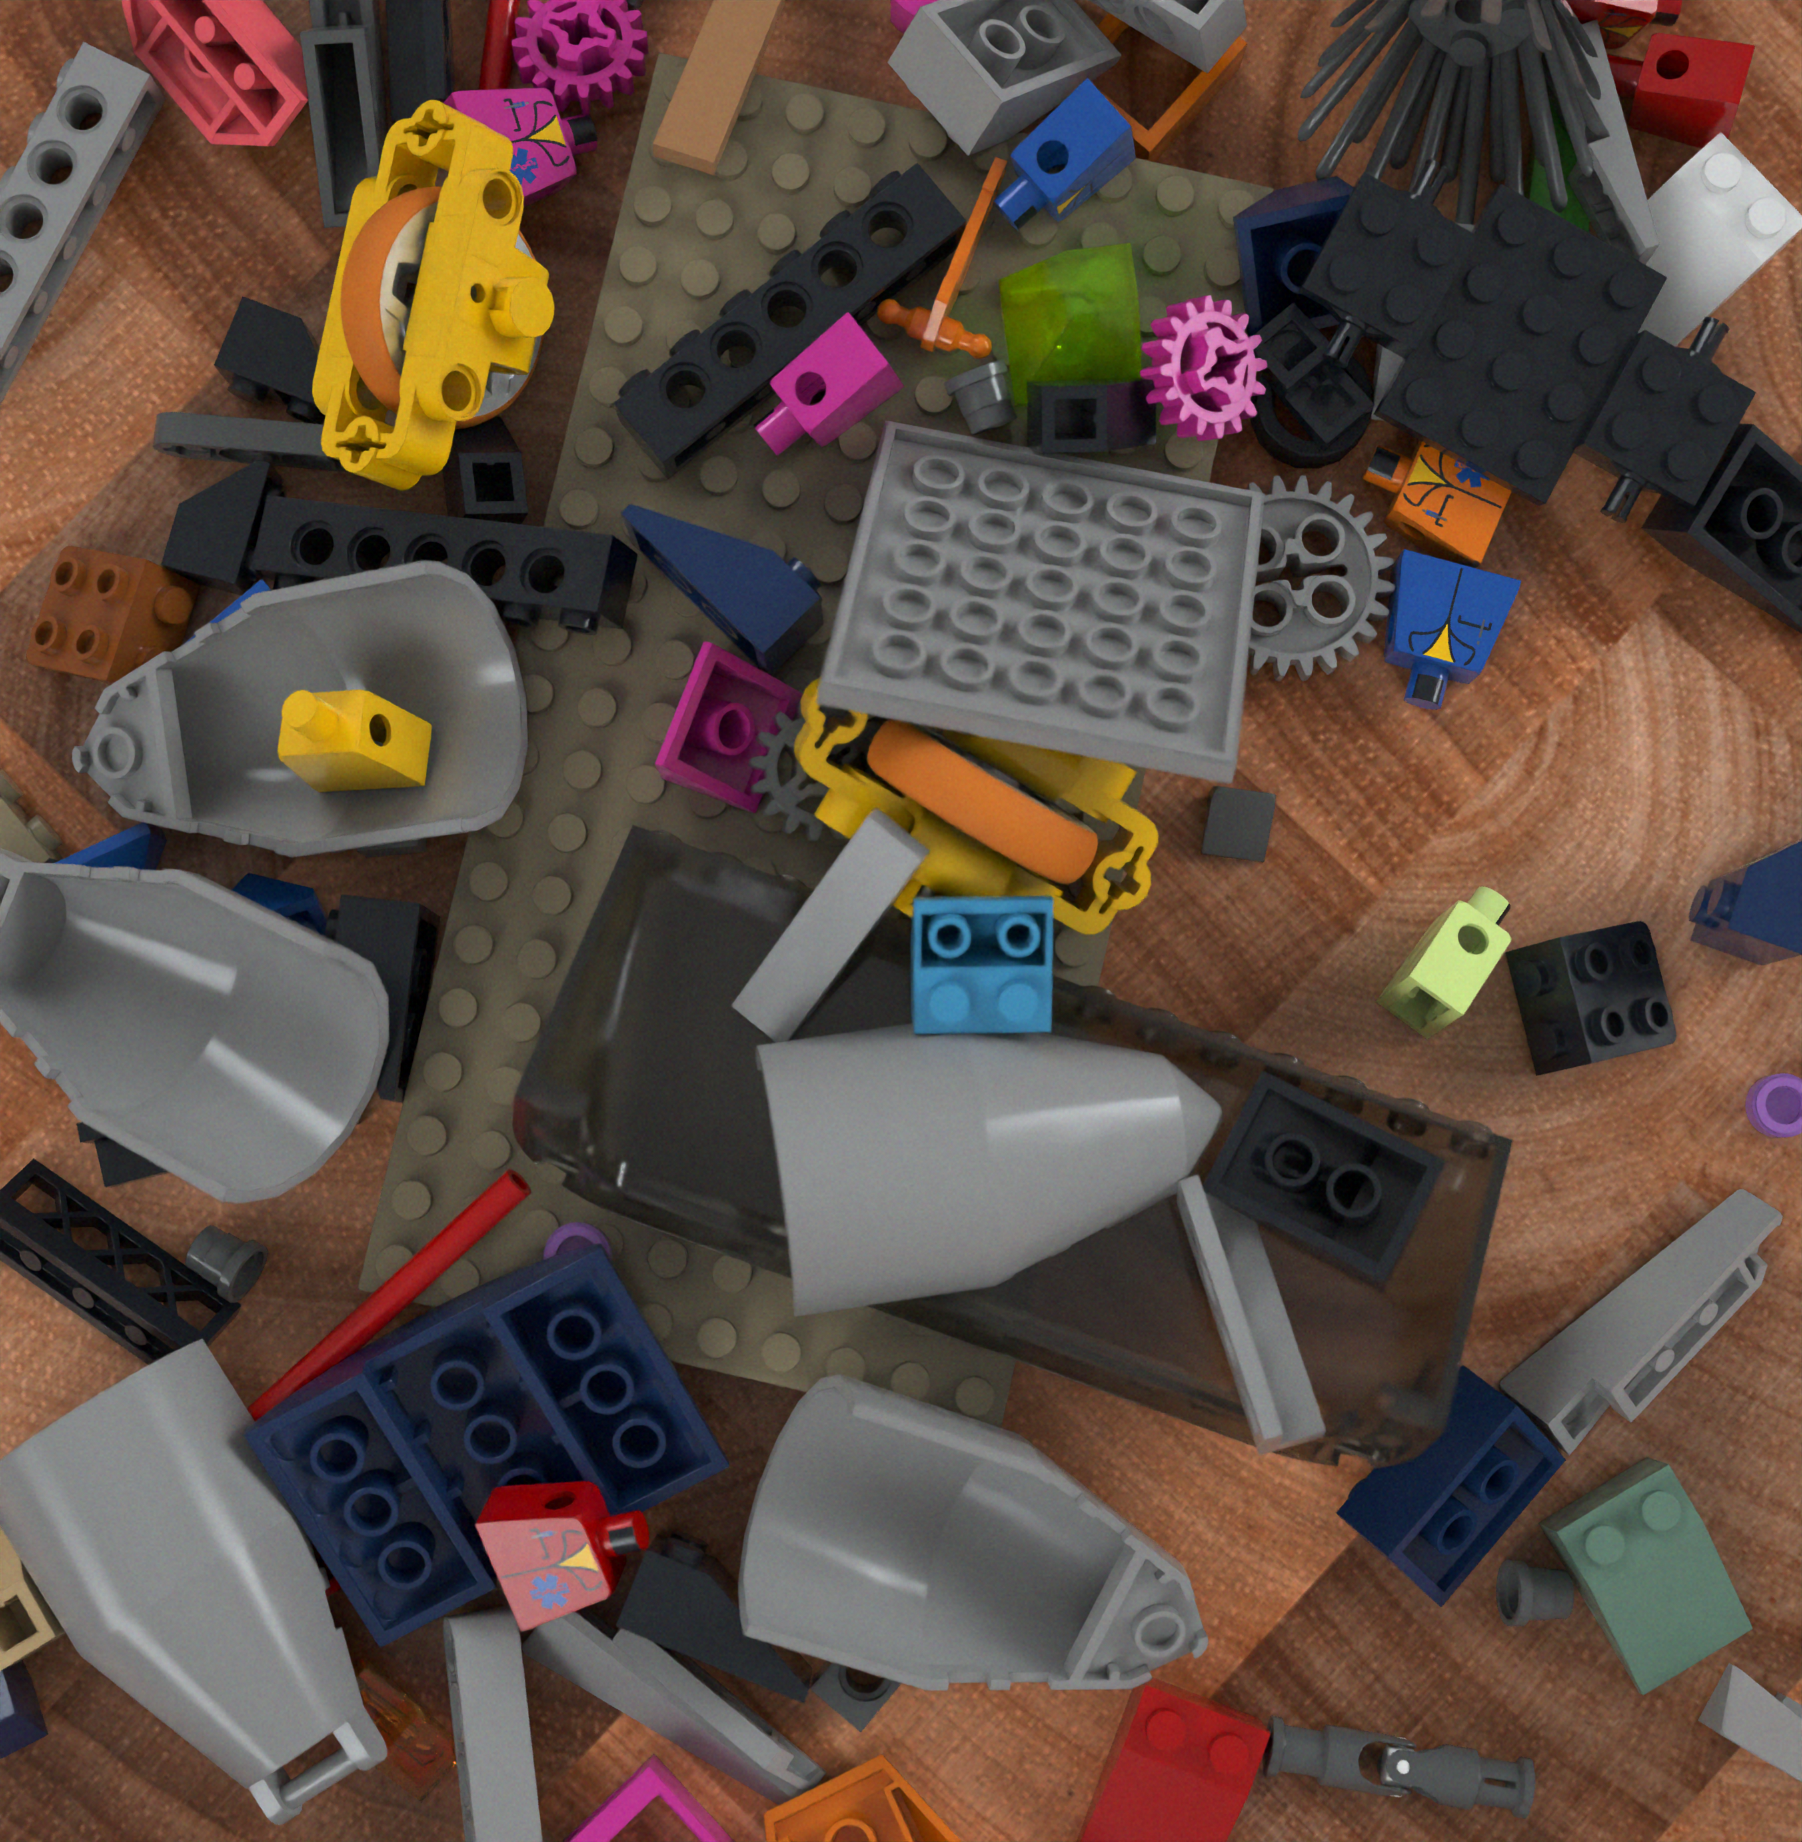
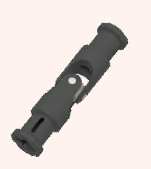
(1444, 1774)

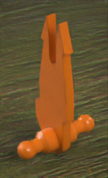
(935, 326)

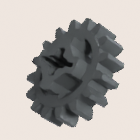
(787, 796)

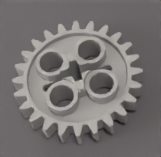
(1302, 632)

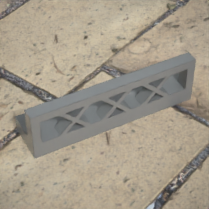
(1250, 1321)

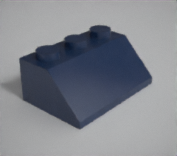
(1459, 1495)

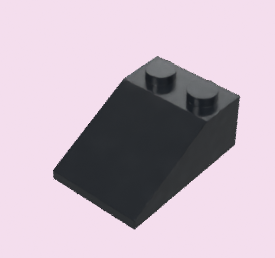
(1743, 526)
(402, 947)
(1325, 1180)
(693, 1608)

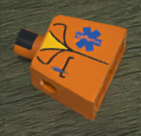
(1438, 502)

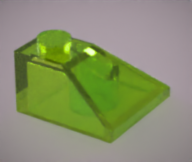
(1072, 318)

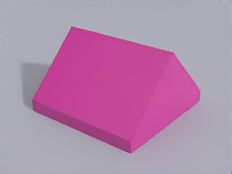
(718, 726)

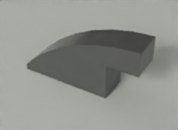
(345, 98)

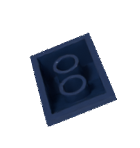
(739, 586)

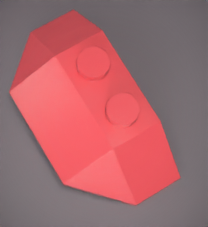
(222, 65)

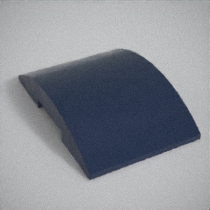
(488, 1391)

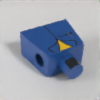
(1082, 137)
(1443, 622)

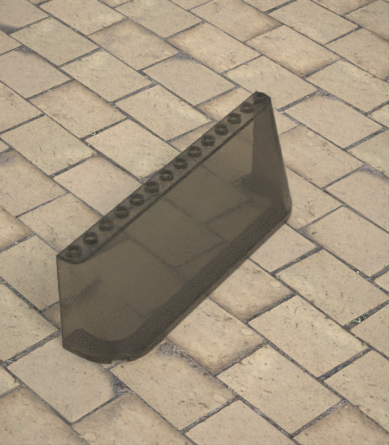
(665, 1120)

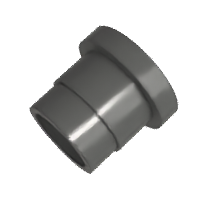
(983, 396)
(227, 1262)
(1532, 1593)

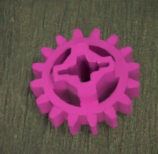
(584, 51)
(1203, 368)

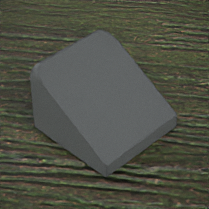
(1238, 823)

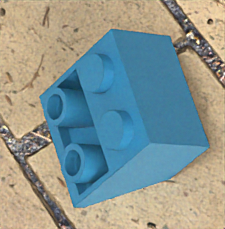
(981, 964)

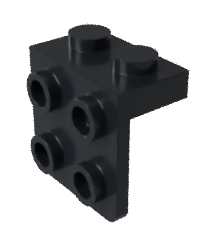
(1591, 997)

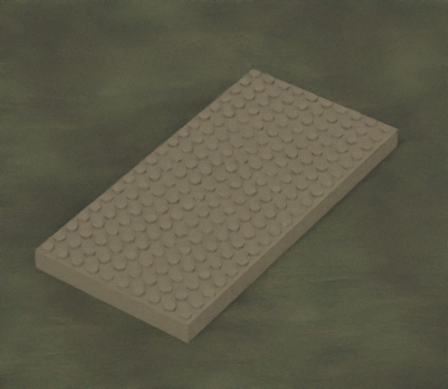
(610, 696)

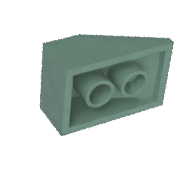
(1648, 1573)

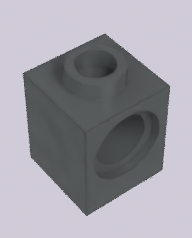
(850, 1699)

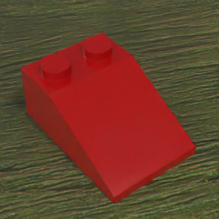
(1175, 1769)

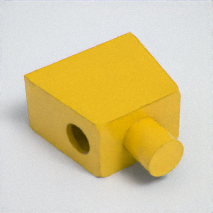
(332, 739)

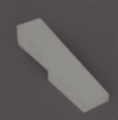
(1614, 192)
(831, 927)

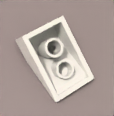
(1714, 233)

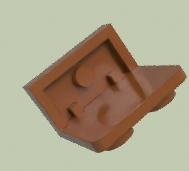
(109, 614)

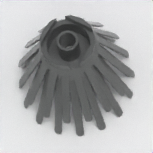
(1460, 50)

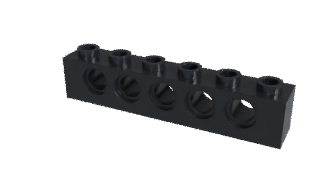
(898, 201)
(596, 565)

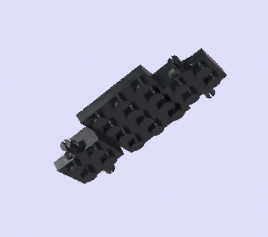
(1523, 344)

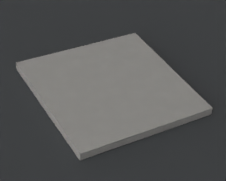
(1049, 602)

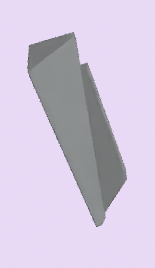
(1646, 1326)
(674, 1700)
(1756, 1720)

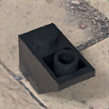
(270, 358)
(1089, 415)
(485, 475)
(219, 529)

